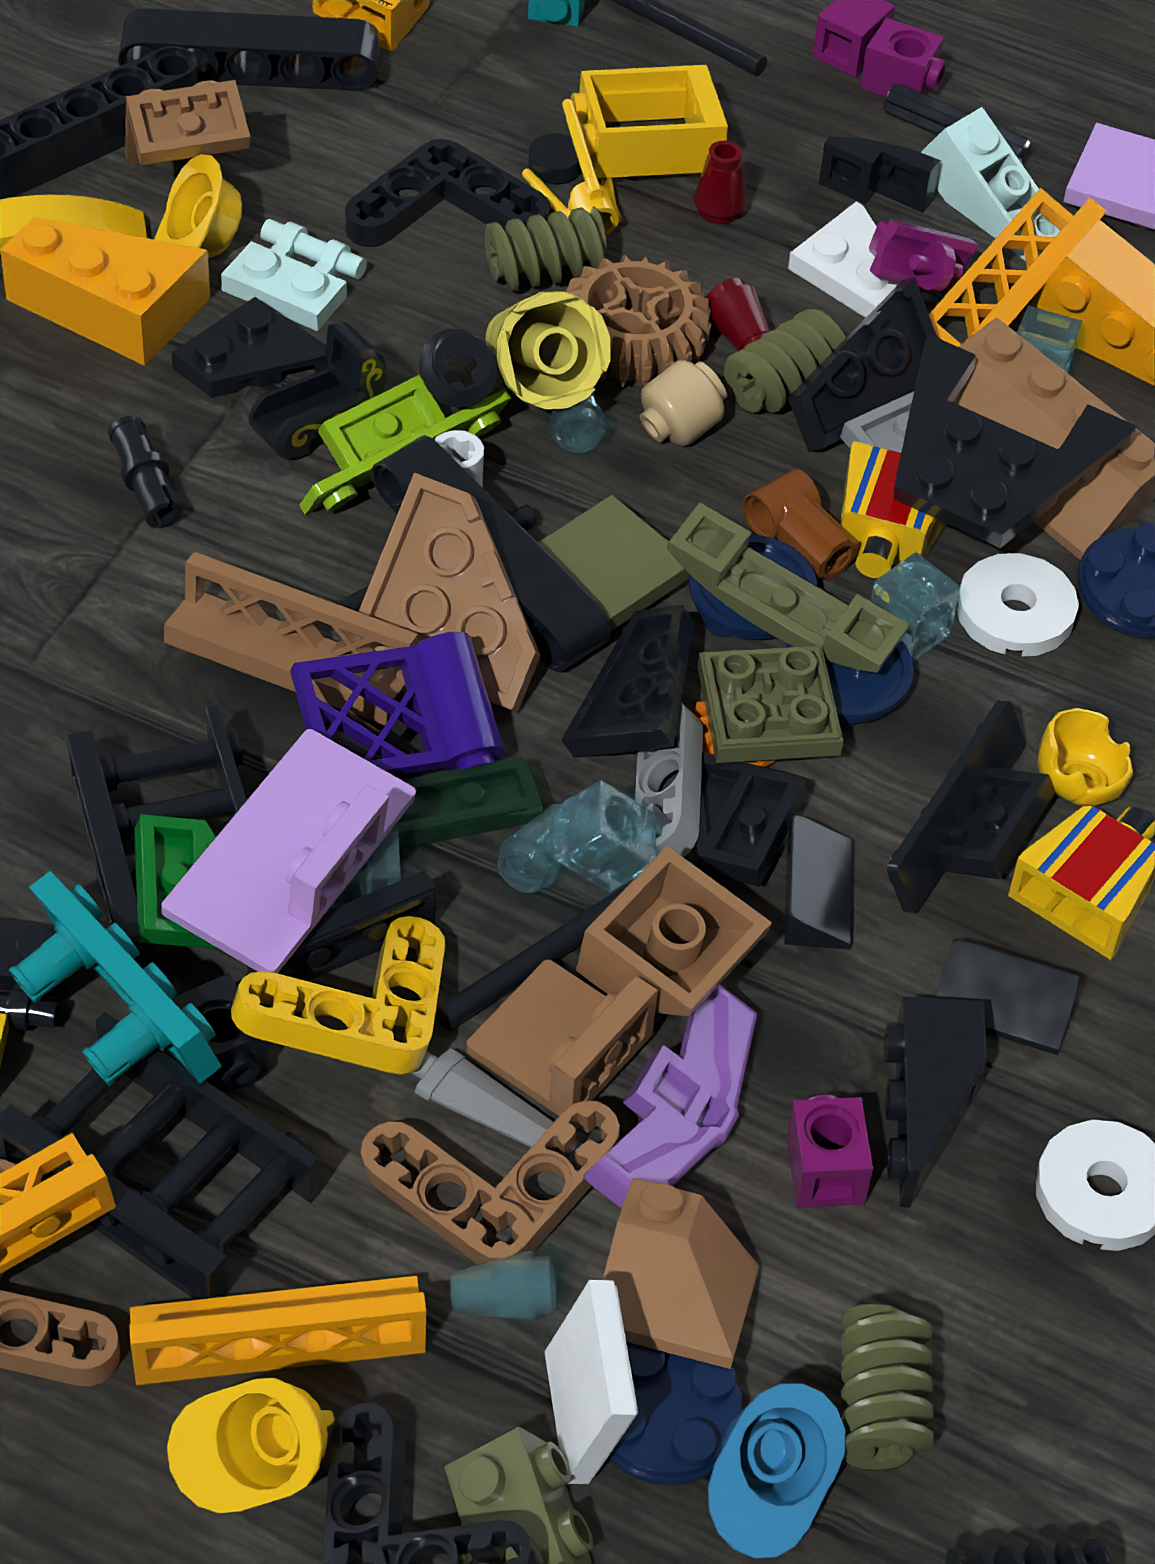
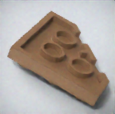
(448, 577)

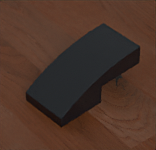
(869, 167)

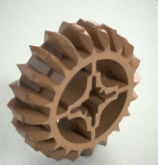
(649, 316)

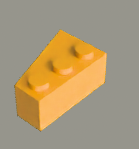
(106, 284)
(1114, 296)

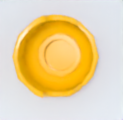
(1083, 758)

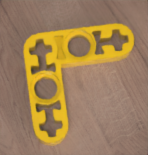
(368, 1019)

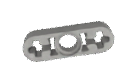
(682, 797)

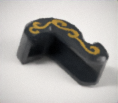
(294, 412)

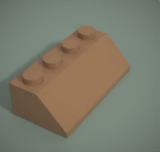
(1039, 399)

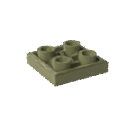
(615, 559)
(769, 704)

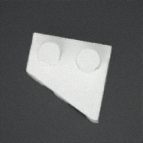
(840, 261)

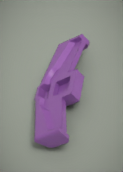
(683, 1100)

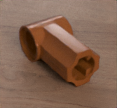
(793, 514)

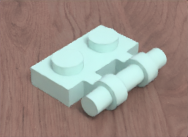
(289, 286)

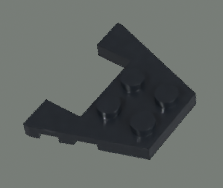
(981, 470)

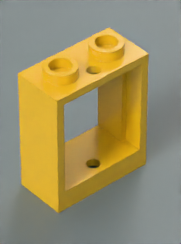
(649, 95)

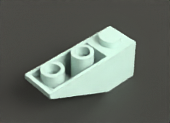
(984, 176)

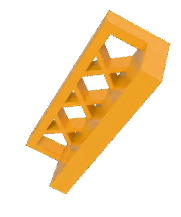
(1027, 281)
(51, 1207)
(277, 1330)

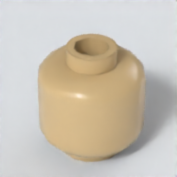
(682, 403)

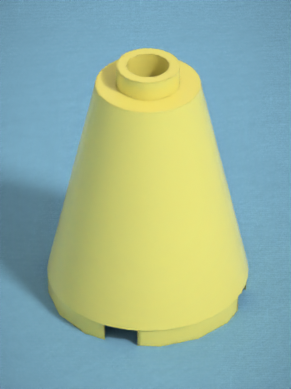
(550, 348)

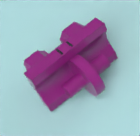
(919, 252)

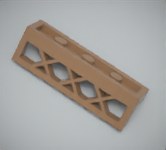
(252, 642)

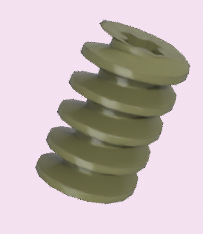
(545, 246)
(781, 360)
(885, 1386)

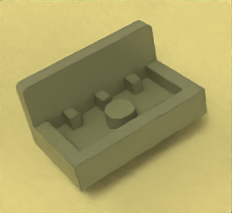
(522, 1483)

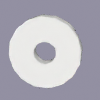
(1022, 579)
(1078, 1210)

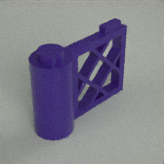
(445, 696)

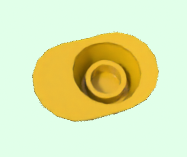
(201, 208)
(248, 1445)

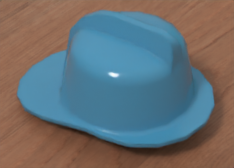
(775, 1469)

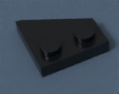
(246, 350)
(744, 817)

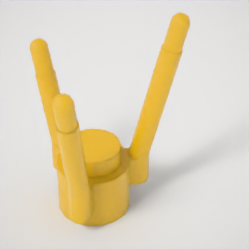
(586, 193)

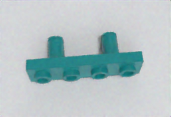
(148, 993)

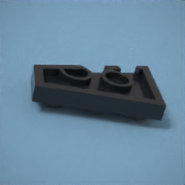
(867, 369)
(638, 688)

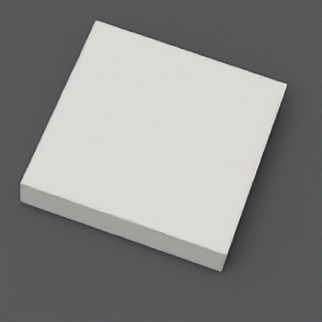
(591, 1380)

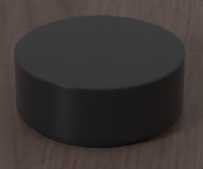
(554, 158)

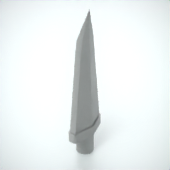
(477, 1096)

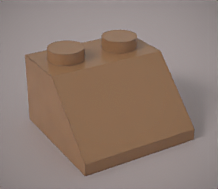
(673, 933)

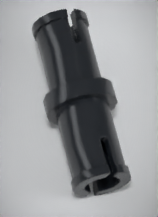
(145, 472)

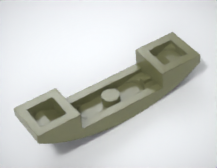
(780, 601)

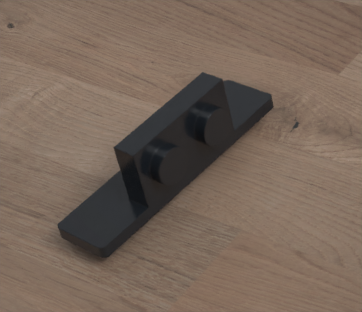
(975, 814)

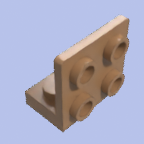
(184, 123)
(564, 1036)

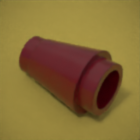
(721, 186)
(737, 312)

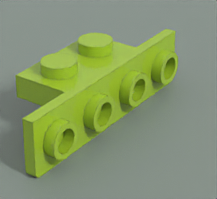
(382, 427)

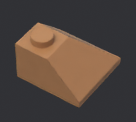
(679, 1274)

